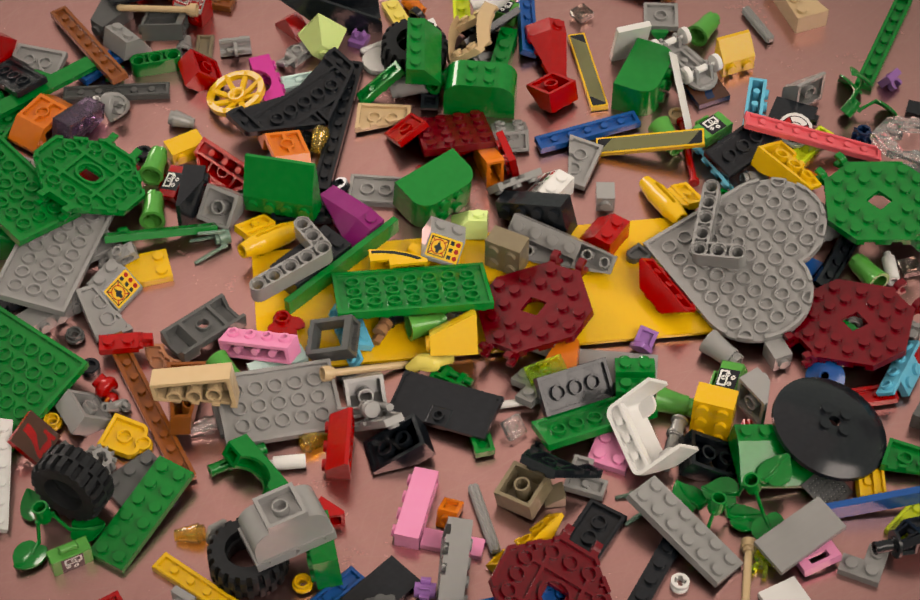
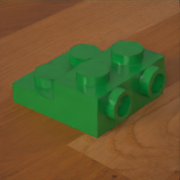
(631, 372)

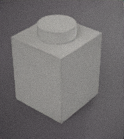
(605, 196)
(777, 354)

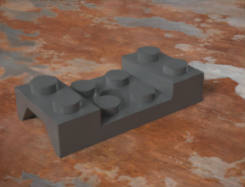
(187, 338)

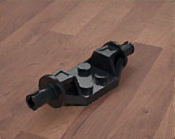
(909, 545)

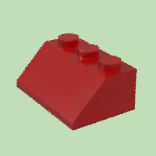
(339, 444)

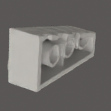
(454, 559)

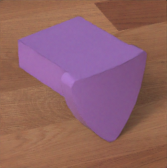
(644, 340)

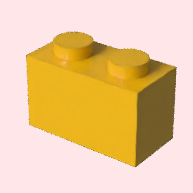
(182, 147)

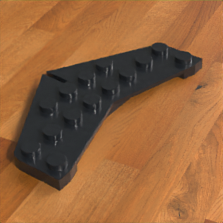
(302, 108)

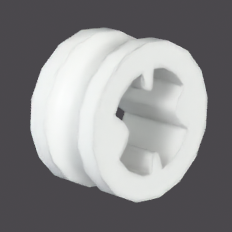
(674, 585)

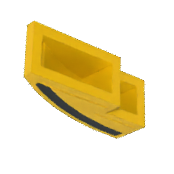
(394, 259)

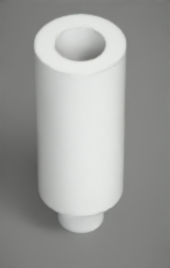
(890, 267)
(288, 462)

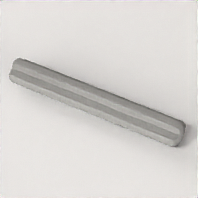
(484, 518)

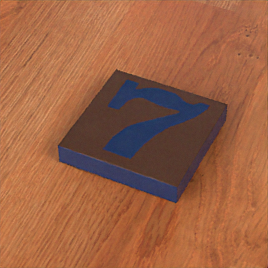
(707, 98)

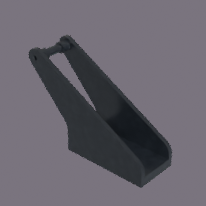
(348, 13)

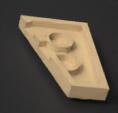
(377, 116)

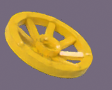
(237, 95)

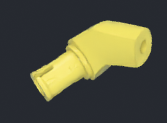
(428, 363)

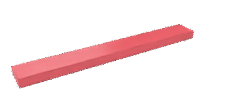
(811, 137)

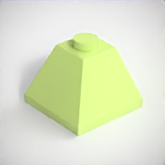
(321, 35)
(475, 222)

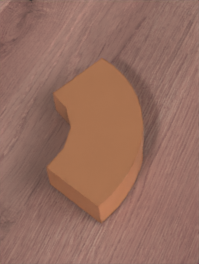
(157, 356)

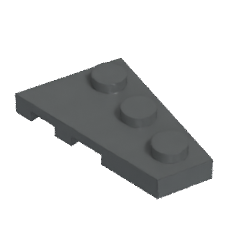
(129, 476)

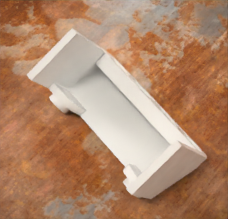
(635, 434)

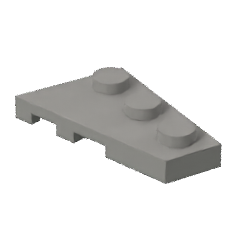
(40, 58)

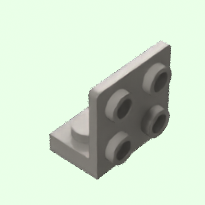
(515, 133)

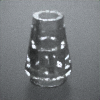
(204, 426)

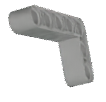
(713, 253)
(297, 267)

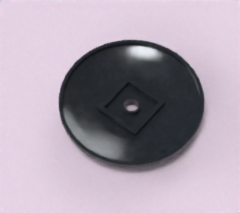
(805, 431)

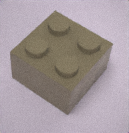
(506, 250)
(523, 490)

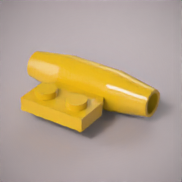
(670, 201)
(263, 235)

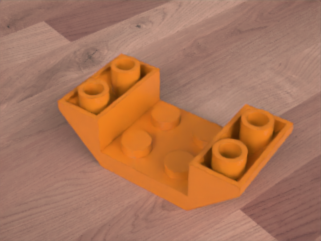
(35, 121)
(286, 145)

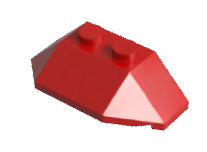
(222, 166)
(661, 289)

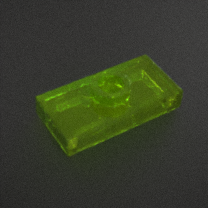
(544, 367)

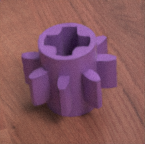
(425, 589)

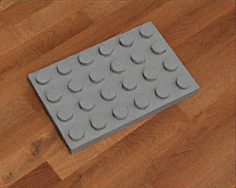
(280, 403)

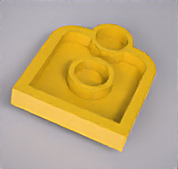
(151, 268)
(126, 437)

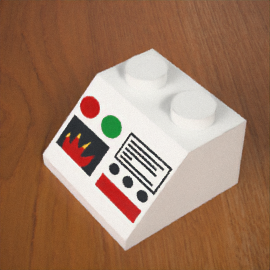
(554, 182)

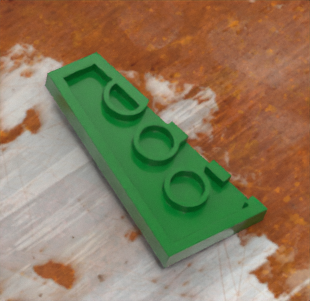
(901, 457)

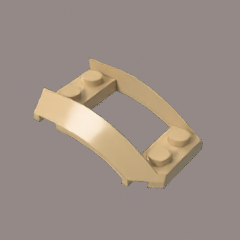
(482, 19)

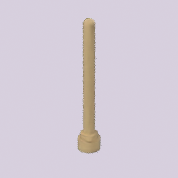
(191, 9)
(328, 373)
(748, 549)

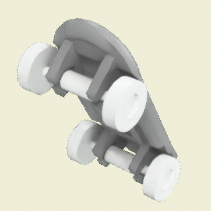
(693, 68)

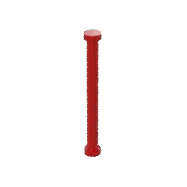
(693, 181)

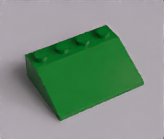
(281, 186)
(753, 445)

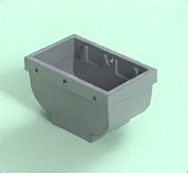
(284, 525)

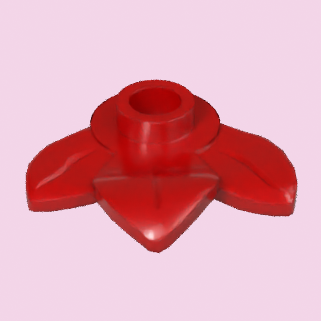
(289, 324)

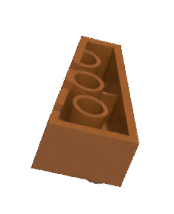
(182, 414)

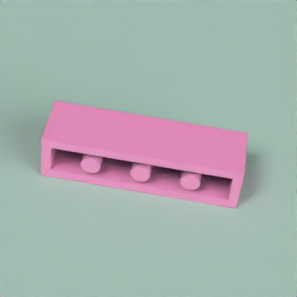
(416, 507)

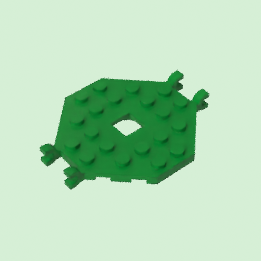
(63, 159)
(859, 220)

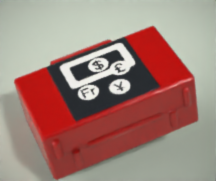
(171, 183)

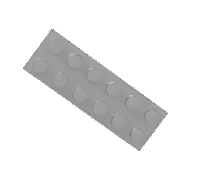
(684, 531)

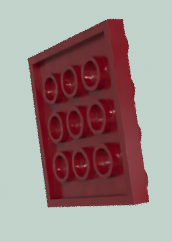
(456, 131)

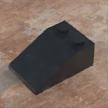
(190, 192)
(400, 446)
(711, 460)

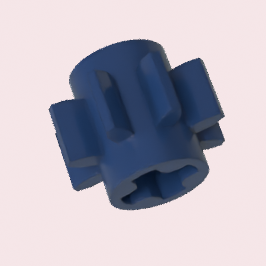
(862, 134)

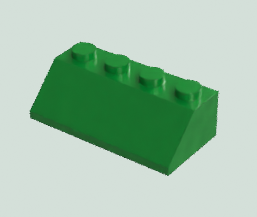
(423, 53)

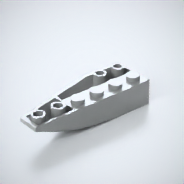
(547, 238)

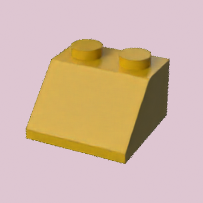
(736, 52)

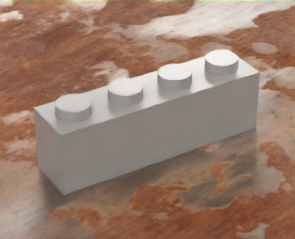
(46, 321)

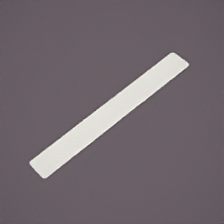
(681, 92)

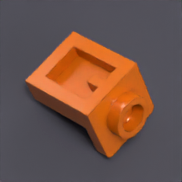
(448, 507)

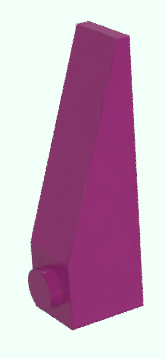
(350, 215)

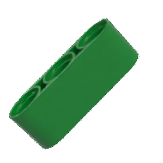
(155, 62)

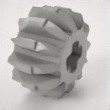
(104, 456)

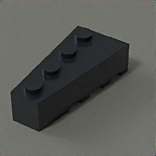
(547, 208)

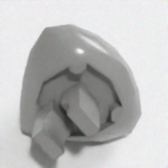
(115, 105)

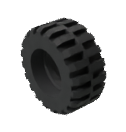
(395, 41)
(72, 482)
(237, 579)

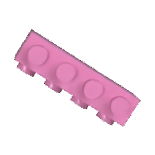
(260, 345)

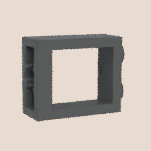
(163, 26)
(349, 343)

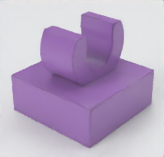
(358, 39)
(891, 79)

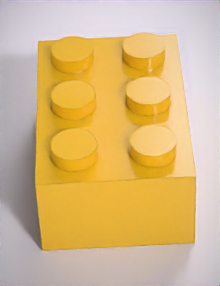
(714, 410)

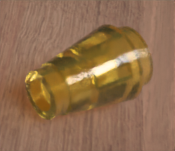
(319, 137)
(311, 441)
(191, 534)

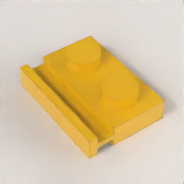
(872, 484)

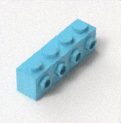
(756, 95)

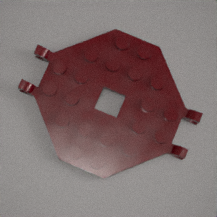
(560, 319)
(870, 346)
(555, 562)

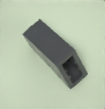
(106, 15)

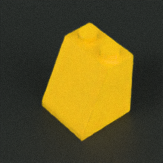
(454, 336)

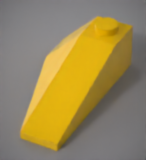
(780, 161)
(543, 530)

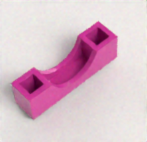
(266, 69)

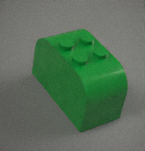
(643, 79)
(481, 87)
(434, 189)

